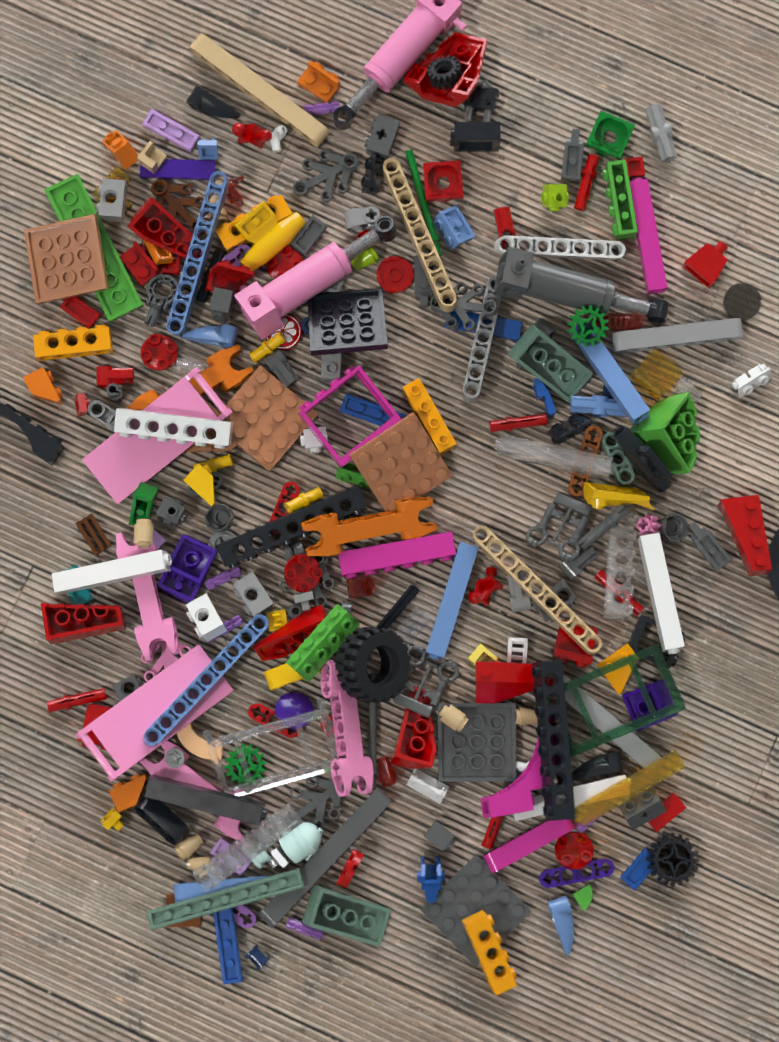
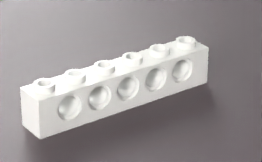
(125, 416)

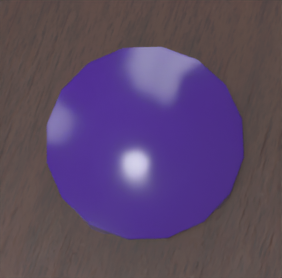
(291, 705)

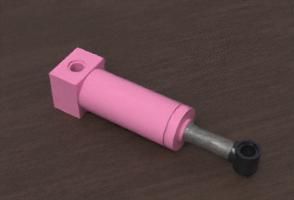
(402, 51)
(268, 304)

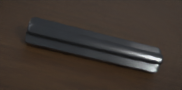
(202, 294)
(398, 607)

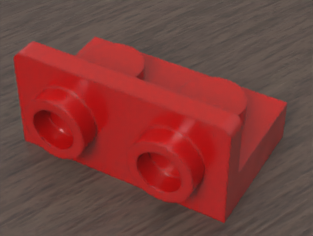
(140, 264)

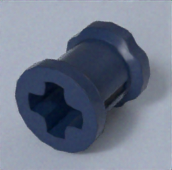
(257, 957)

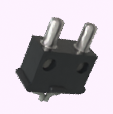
(481, 98)

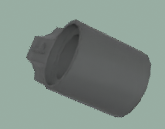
(279, 365)
(576, 566)

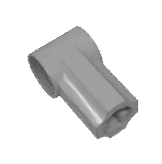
(518, 598)

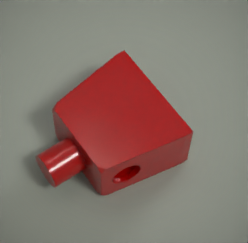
(707, 263)

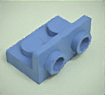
(453, 227)

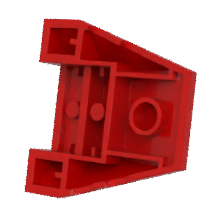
(468, 51)

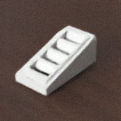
(511, 640)

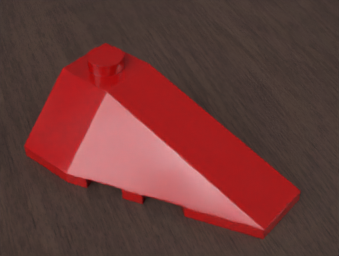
(291, 635)
(502, 681)

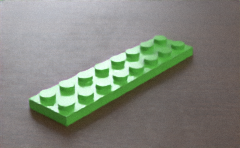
(72, 201)

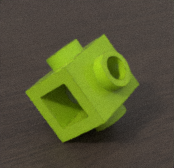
(554, 196)

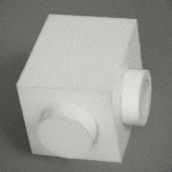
(311, 442)

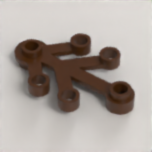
(176, 204)

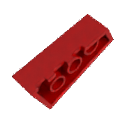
(747, 528)
(80, 621)

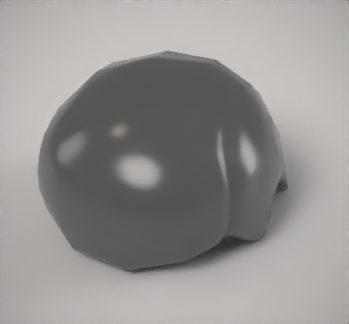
(219, 518)
(673, 527)

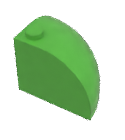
(672, 432)

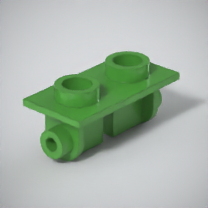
(348, 474)

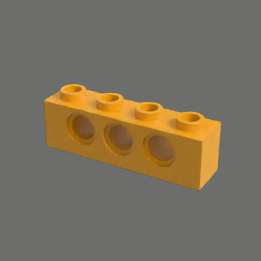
(225, 230)
(102, 345)
(429, 416)
(474, 926)

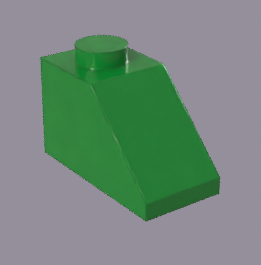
(143, 502)

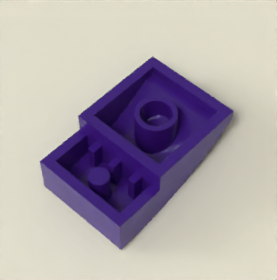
(188, 569)

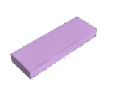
(171, 130)

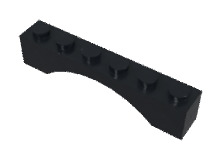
(43, 445)

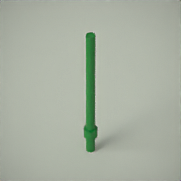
(422, 199)

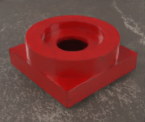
(447, 169)

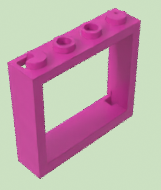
(335, 385)

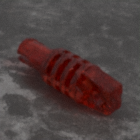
(621, 321)

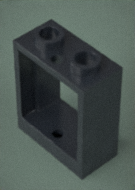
(476, 137)
(636, 634)

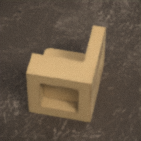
(151, 157)

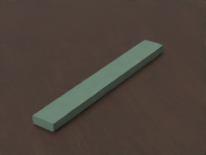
(225, 899)

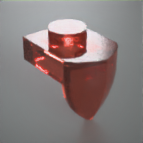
(232, 194)
(360, 587)

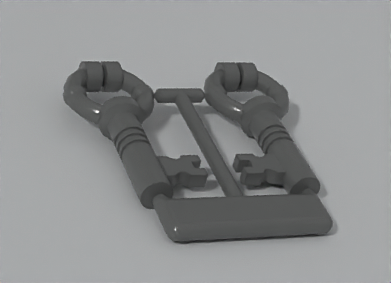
(572, 504)
(413, 704)

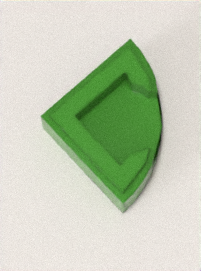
(583, 897)

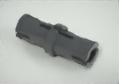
(114, 392)

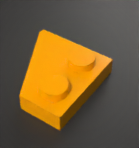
(619, 677)

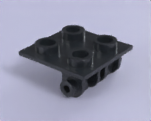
(575, 423)

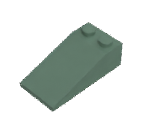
(550, 362)
(346, 915)

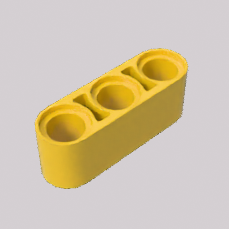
(281, 676)

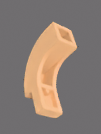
(196, 744)

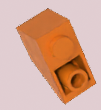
(120, 149)
(42, 387)
(130, 793)

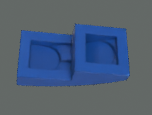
(542, 393)

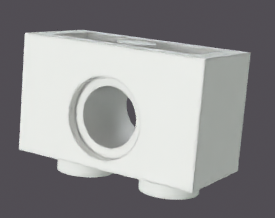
(213, 625)

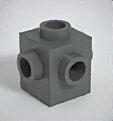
(167, 507)

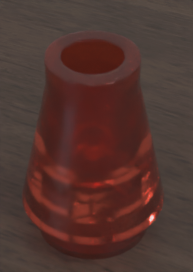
(387, 774)

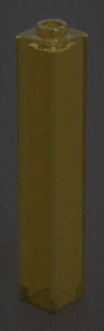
(628, 788)

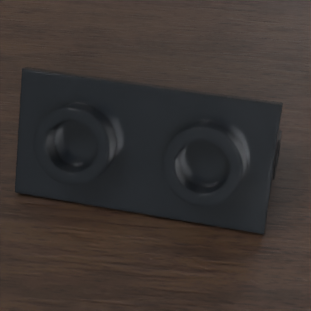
(373, 166)

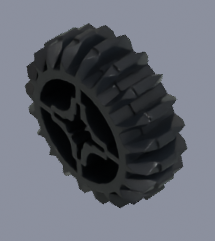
(672, 841)

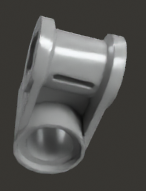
(360, 218)
(106, 417)

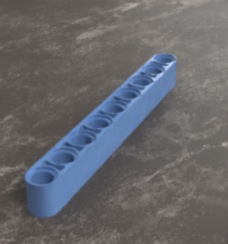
(196, 243)
(212, 673)

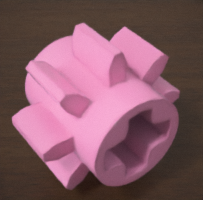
(648, 525)

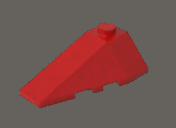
(161, 229)
(415, 740)

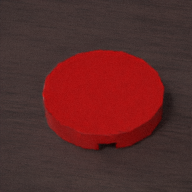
(395, 275)

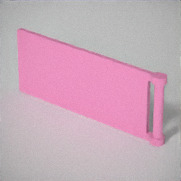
(126, 461)
(125, 723)

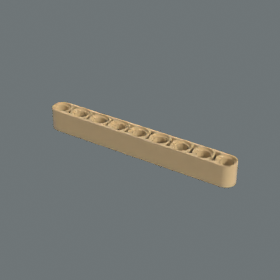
(259, 90)
(421, 243)
(533, 580)

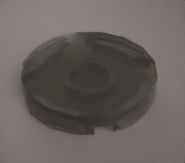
(742, 301)

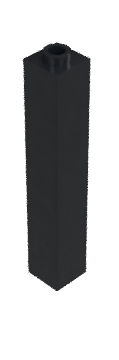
(206, 800)

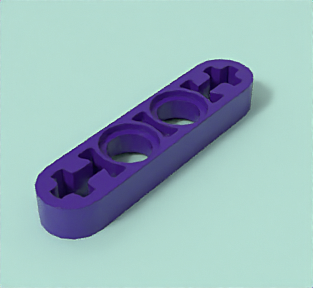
(577, 876)

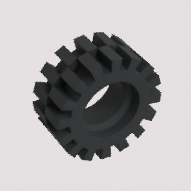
(443, 65)

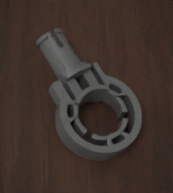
(164, 302)

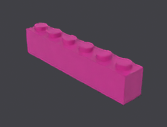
(397, 554)

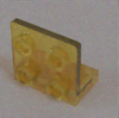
(656, 374)

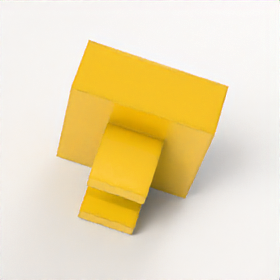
(276, 619)
(112, 819)

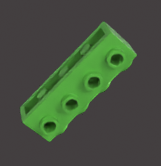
(620, 200)
(322, 643)

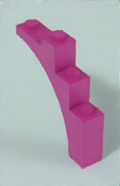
(517, 796)

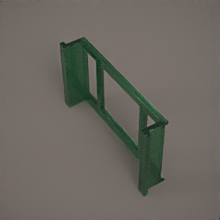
(629, 727)

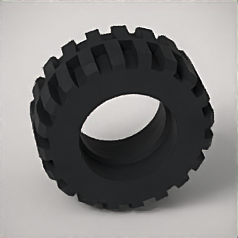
(393, 668)

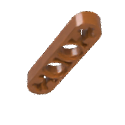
(597, 440)

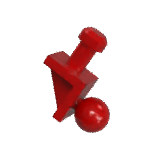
(251, 134)
(485, 587)

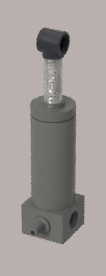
(524, 276)

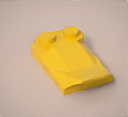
(603, 495)

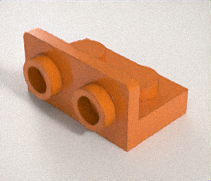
(319, 82)

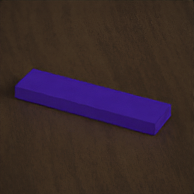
(181, 170)

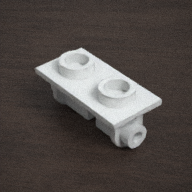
(759, 376)
(427, 785)

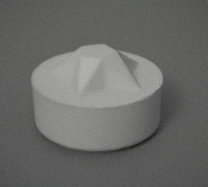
(175, 758)

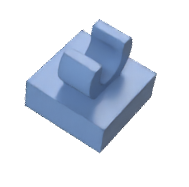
(208, 149)

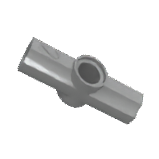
(661, 133)

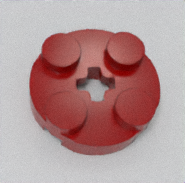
(349, 868)

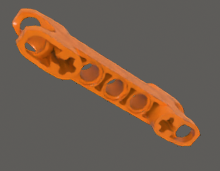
(217, 375)
(402, 520)

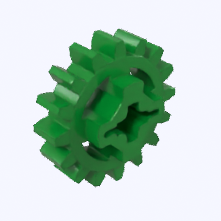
(595, 330)
(253, 767)

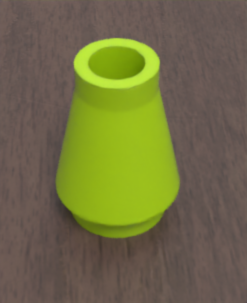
(365, 259)

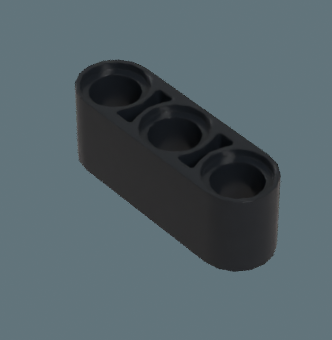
(162, 820)

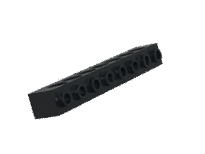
(226, 548)
(559, 731)

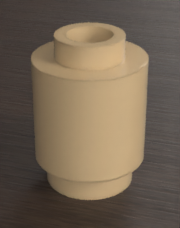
(143, 533)
(453, 717)

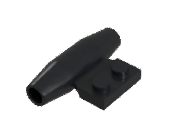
(643, 459)

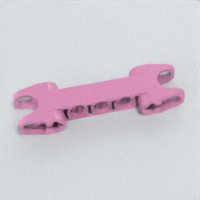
(154, 625)
(350, 760)
(188, 775)

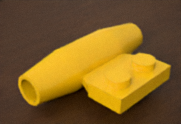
(267, 235)

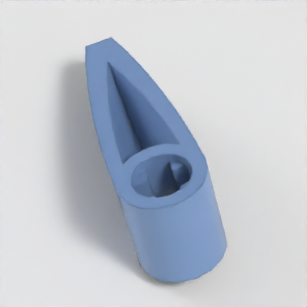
(219, 336)
(563, 921)

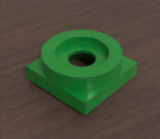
(604, 123)

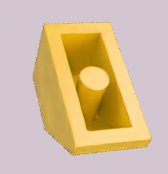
(202, 482)

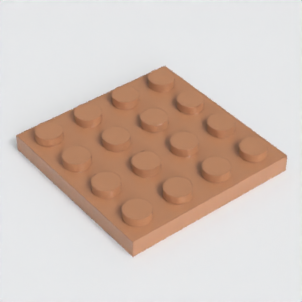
(66, 259)
(266, 418)
(400, 463)

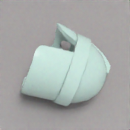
(302, 842)

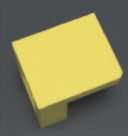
(482, 654)

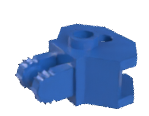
(430, 878)

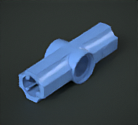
(595, 406)

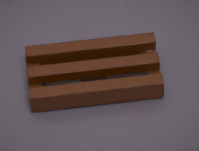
(85, 521)

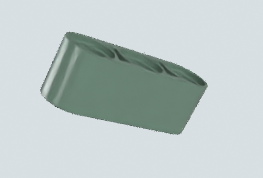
(624, 467)

